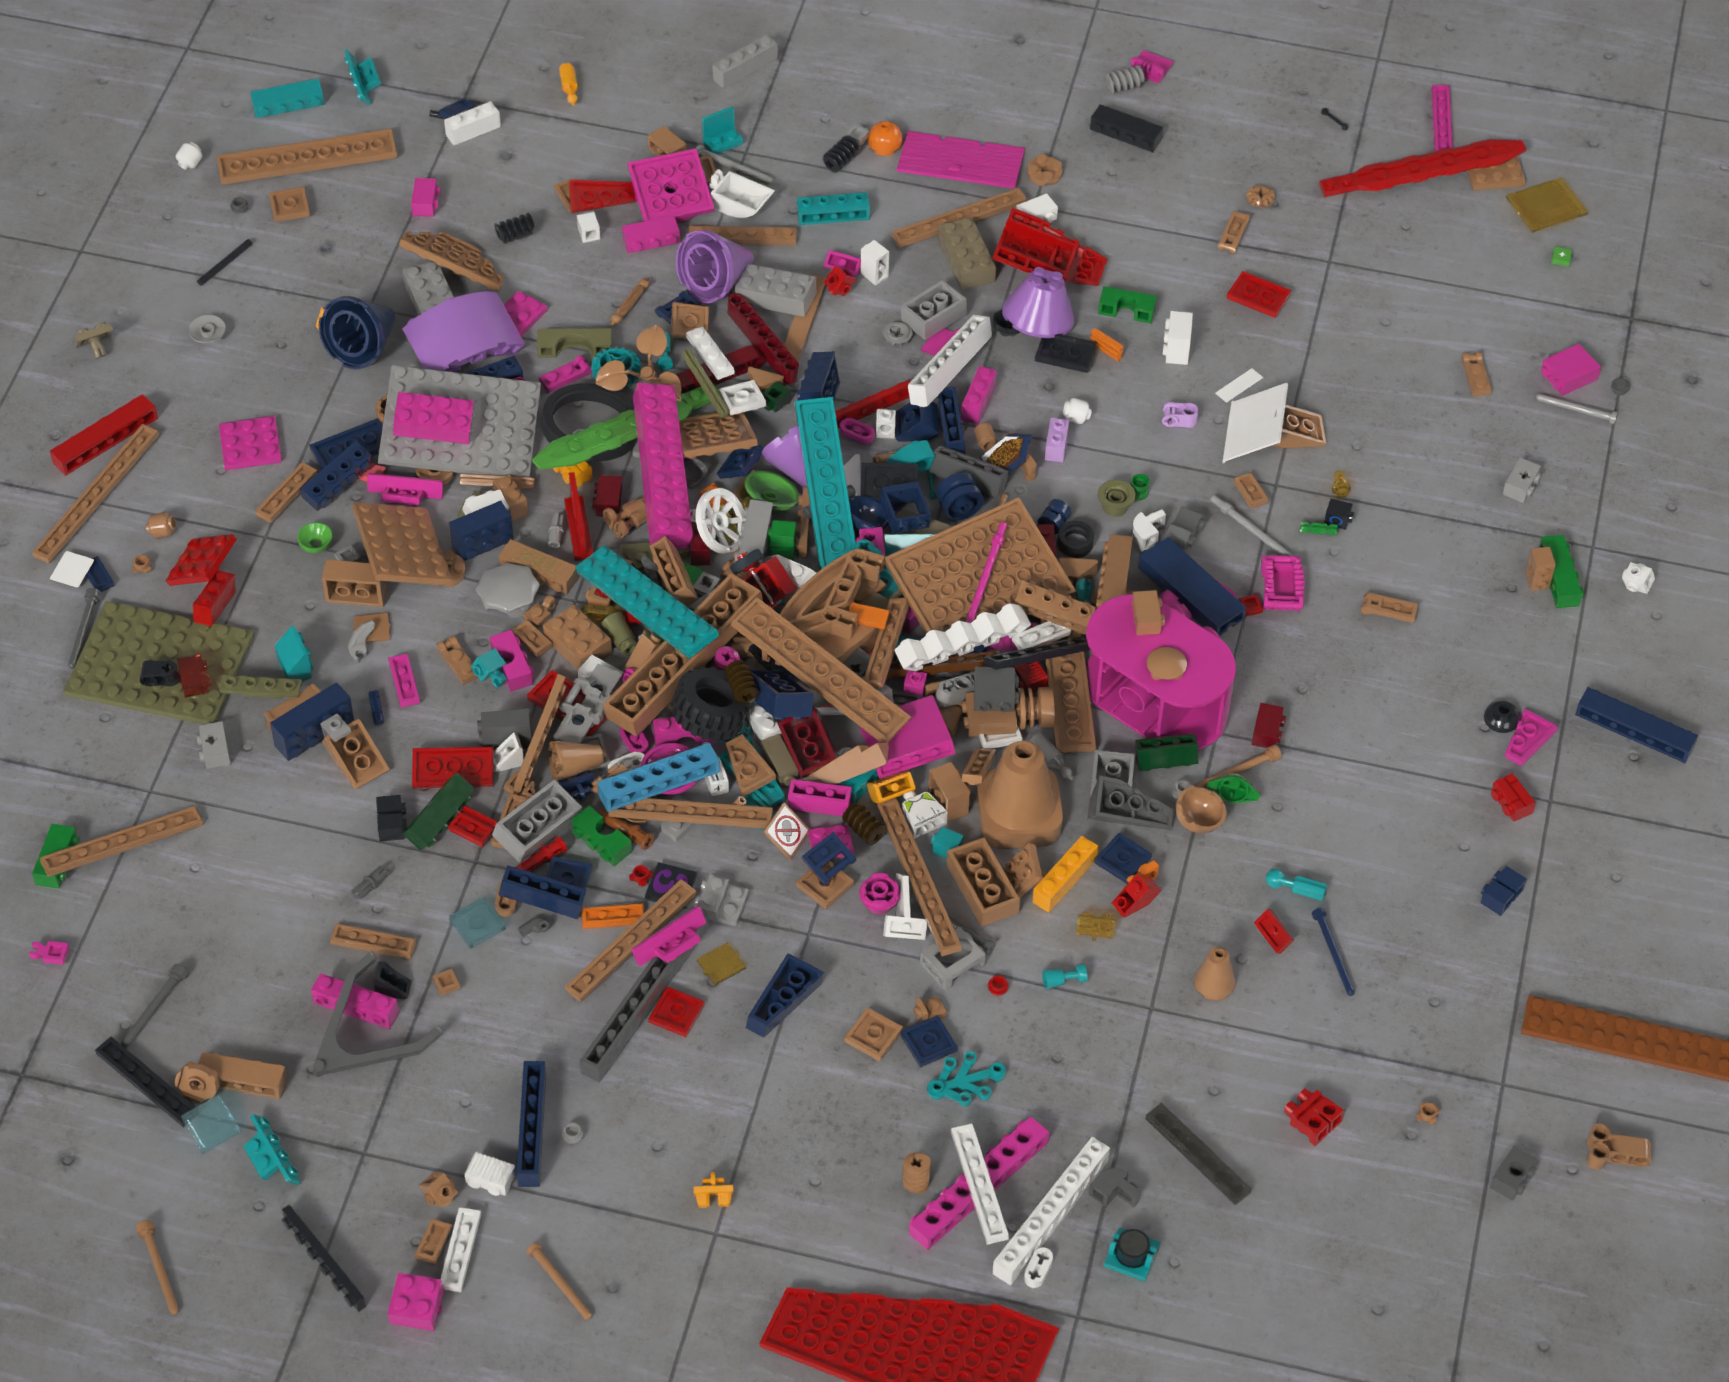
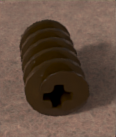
(742, 682)
(864, 824)

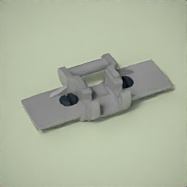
(591, 711)

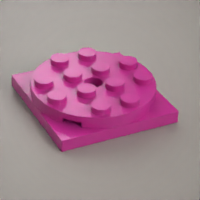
(676, 171)

